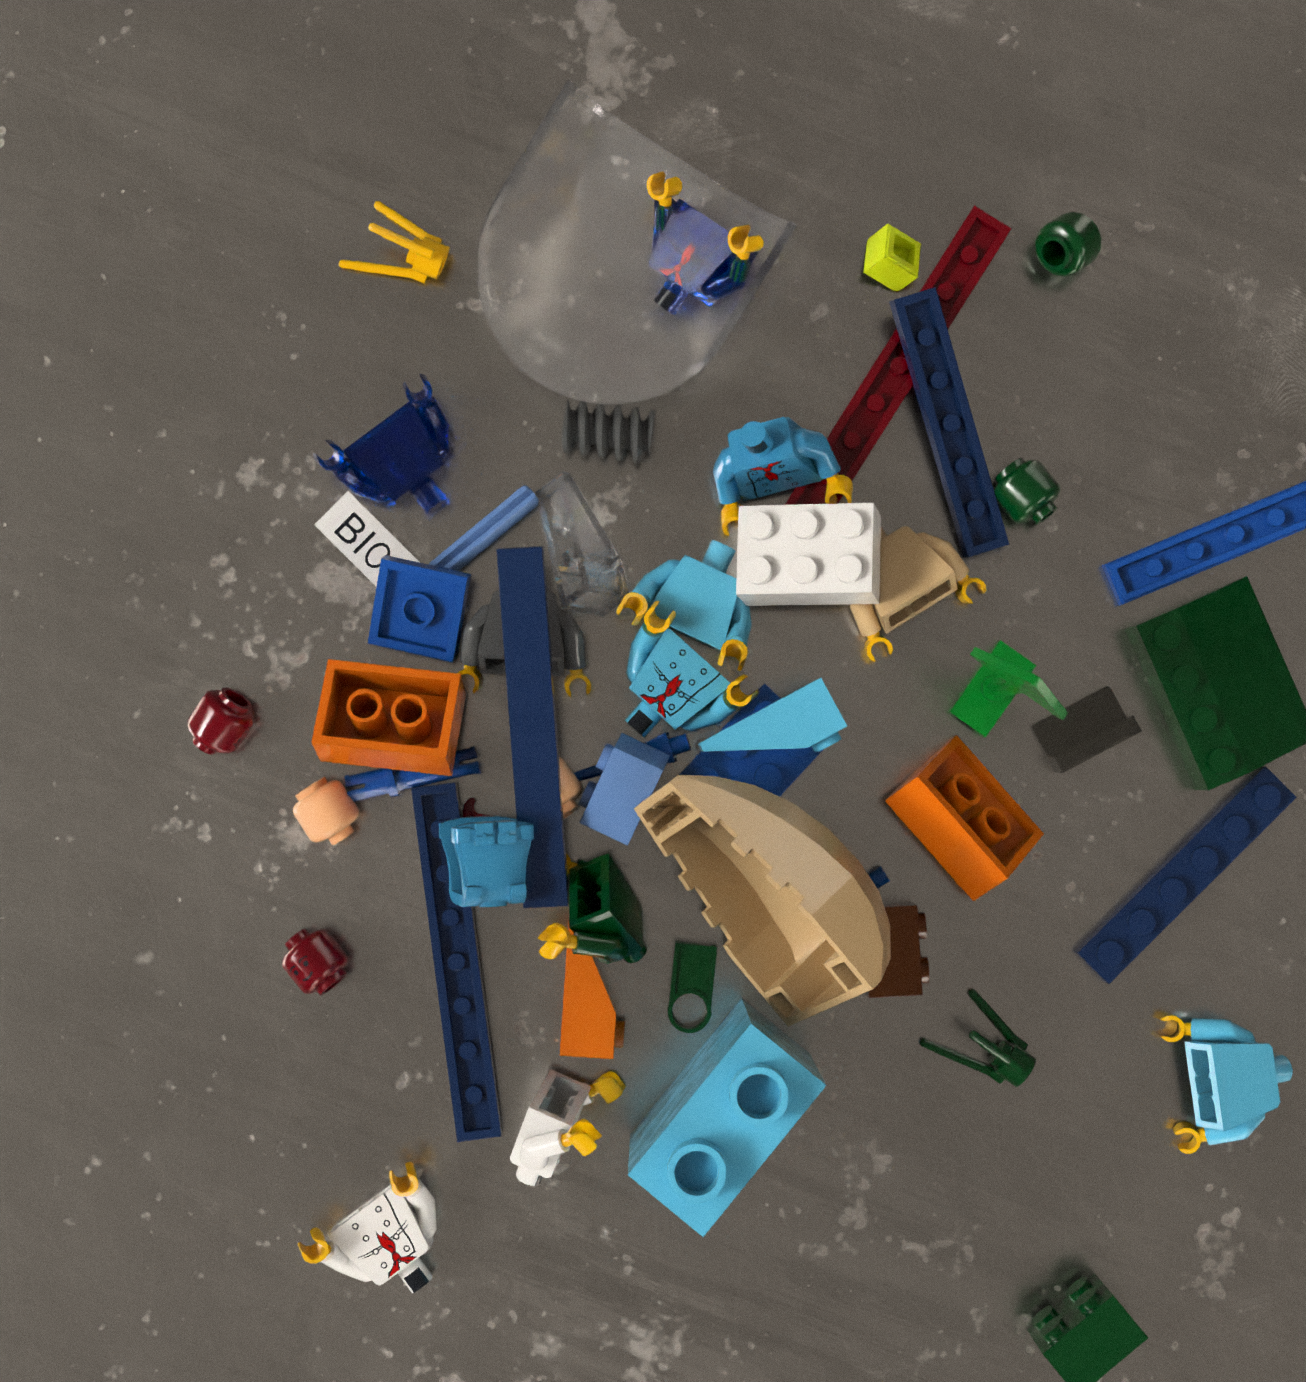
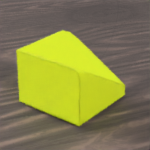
(892, 258)

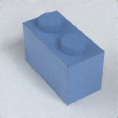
(626, 780)

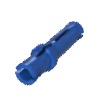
(392, 781)

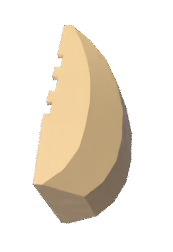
(779, 887)

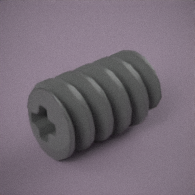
(607, 431)

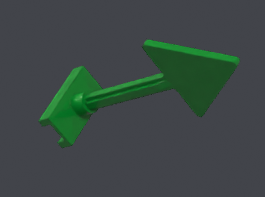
(994, 686)

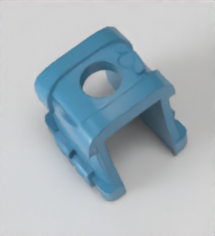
(486, 859)

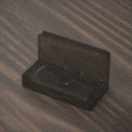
(1086, 731)

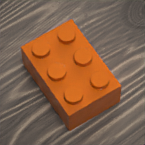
(389, 717)

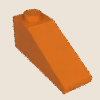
(588, 1011)

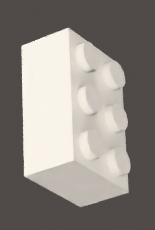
(809, 554)

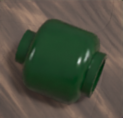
(1068, 244)
(1026, 491)

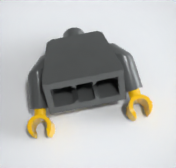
(484, 643)

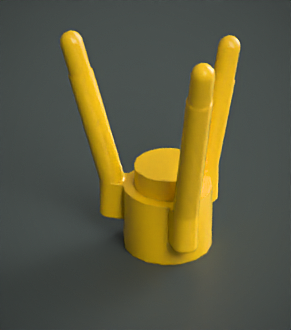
(425, 254)

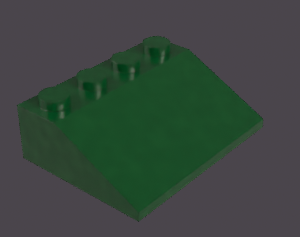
(1221, 684)

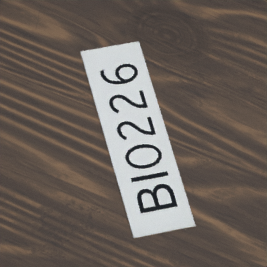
(361, 536)

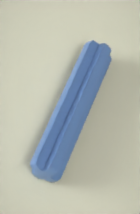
(487, 530)

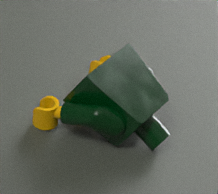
(601, 915)

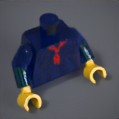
(695, 250)

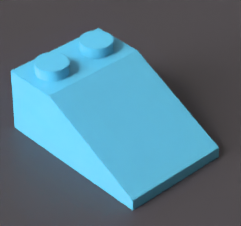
(793, 722)

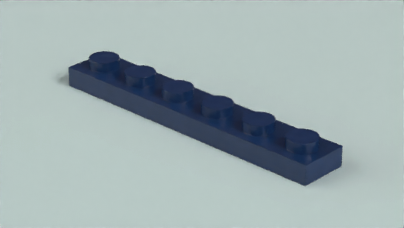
(949, 422)
(1185, 874)

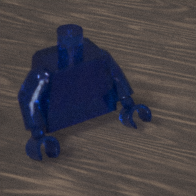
(398, 455)

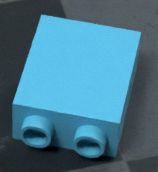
(723, 1117)

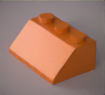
(965, 818)

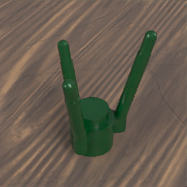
(1009, 1060)

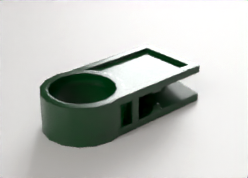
(692, 973)

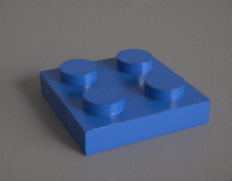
(419, 608)

